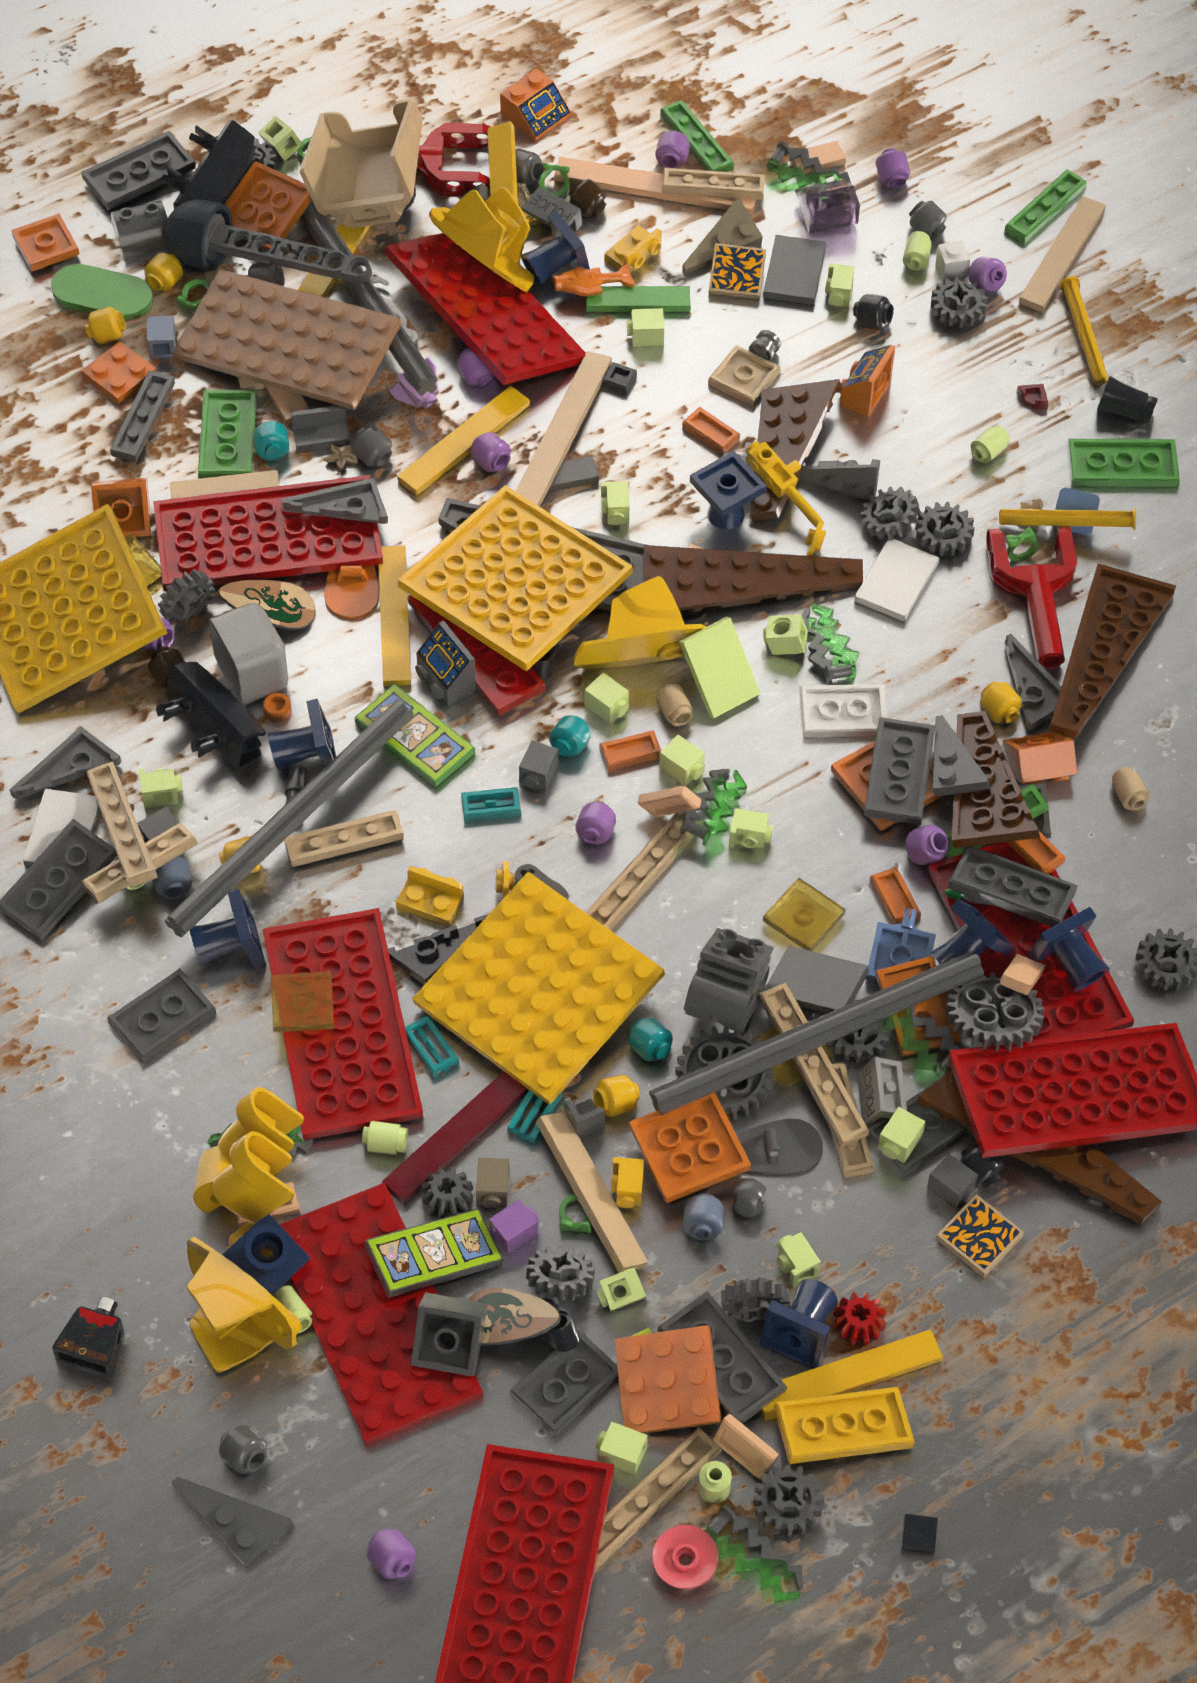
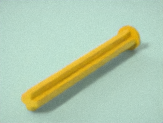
(1070, 286)
(1048, 517)

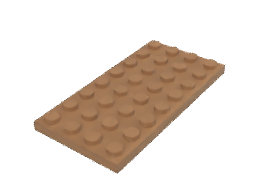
(287, 338)

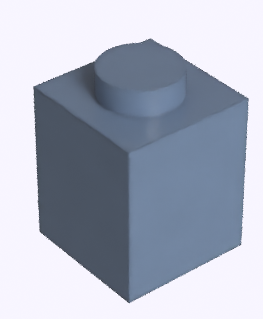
(161, 336)

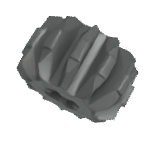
(443, 1203)

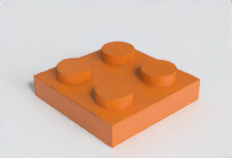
(45, 242)
(118, 372)

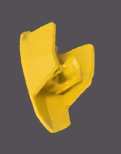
(490, 232)
(641, 630)
(234, 1310)

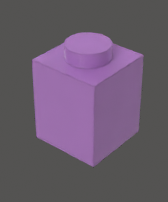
(514, 1226)

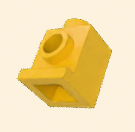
(627, 1181)

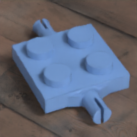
(899, 944)

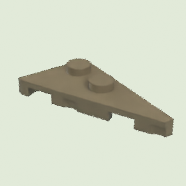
(733, 228)

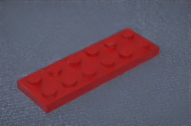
(497, 678)

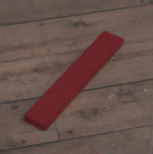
(454, 1136)

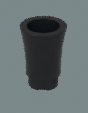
(1126, 401)

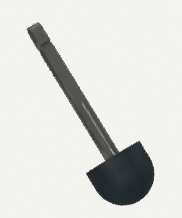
(203, 234)

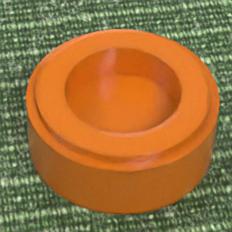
(277, 707)

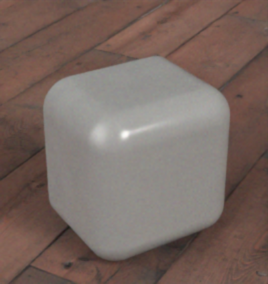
(249, 653)

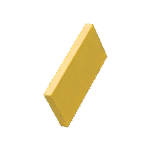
(843, 1425)

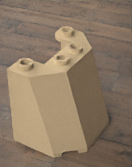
(363, 172)

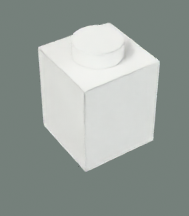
(952, 261)

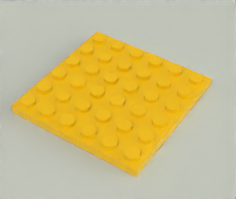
(515, 577)
(71, 608)
(538, 987)

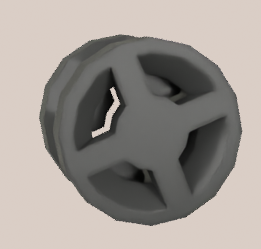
(765, 344)

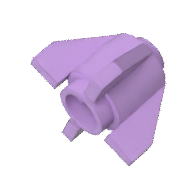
(408, 394)

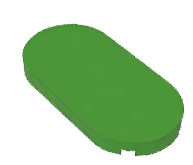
(94, 288)

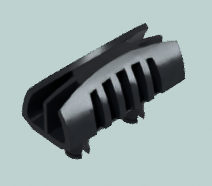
(220, 168)
(214, 714)

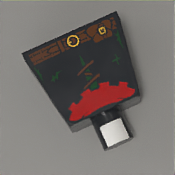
(91, 1339)

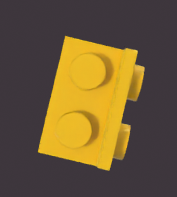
(634, 248)
(431, 896)

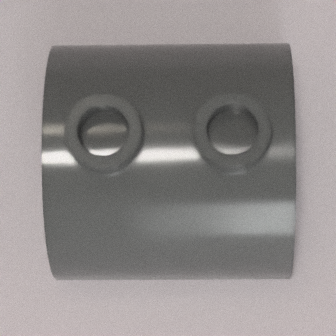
(140, 229)

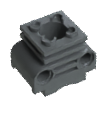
(729, 979)

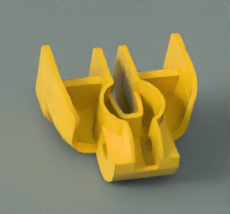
(247, 1157)

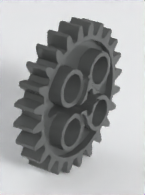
(977, 1017)
(714, 1045)

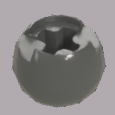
(749, 1197)

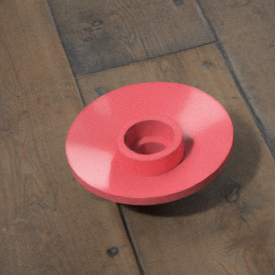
(685, 1542)

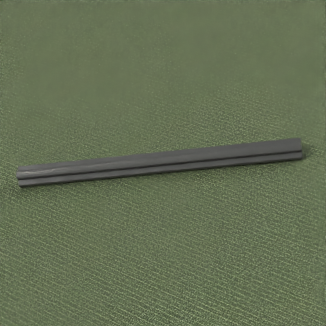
(369, 298)
(288, 818)
(815, 1033)

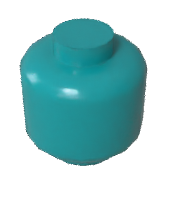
(271, 441)
(570, 735)
(650, 1039)

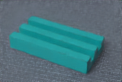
(490, 808)
(442, 1065)
(522, 1132)

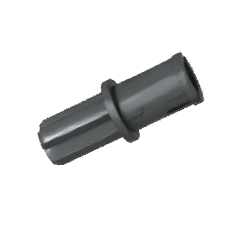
(296, 781)

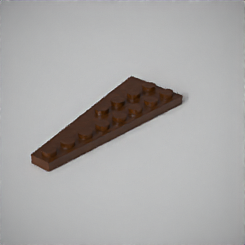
(737, 578)
(1112, 627)
(1079, 1164)

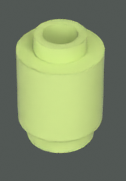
(917, 251)
(989, 444)
(385, 1138)
(714, 1482)

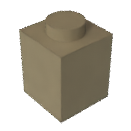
(492, 1182)

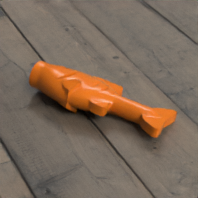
(589, 281)

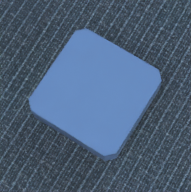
(1077, 500)

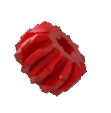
(848, 1320)

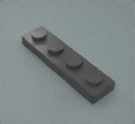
(142, 416)

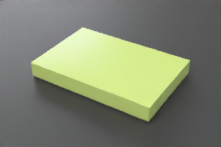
(720, 667)

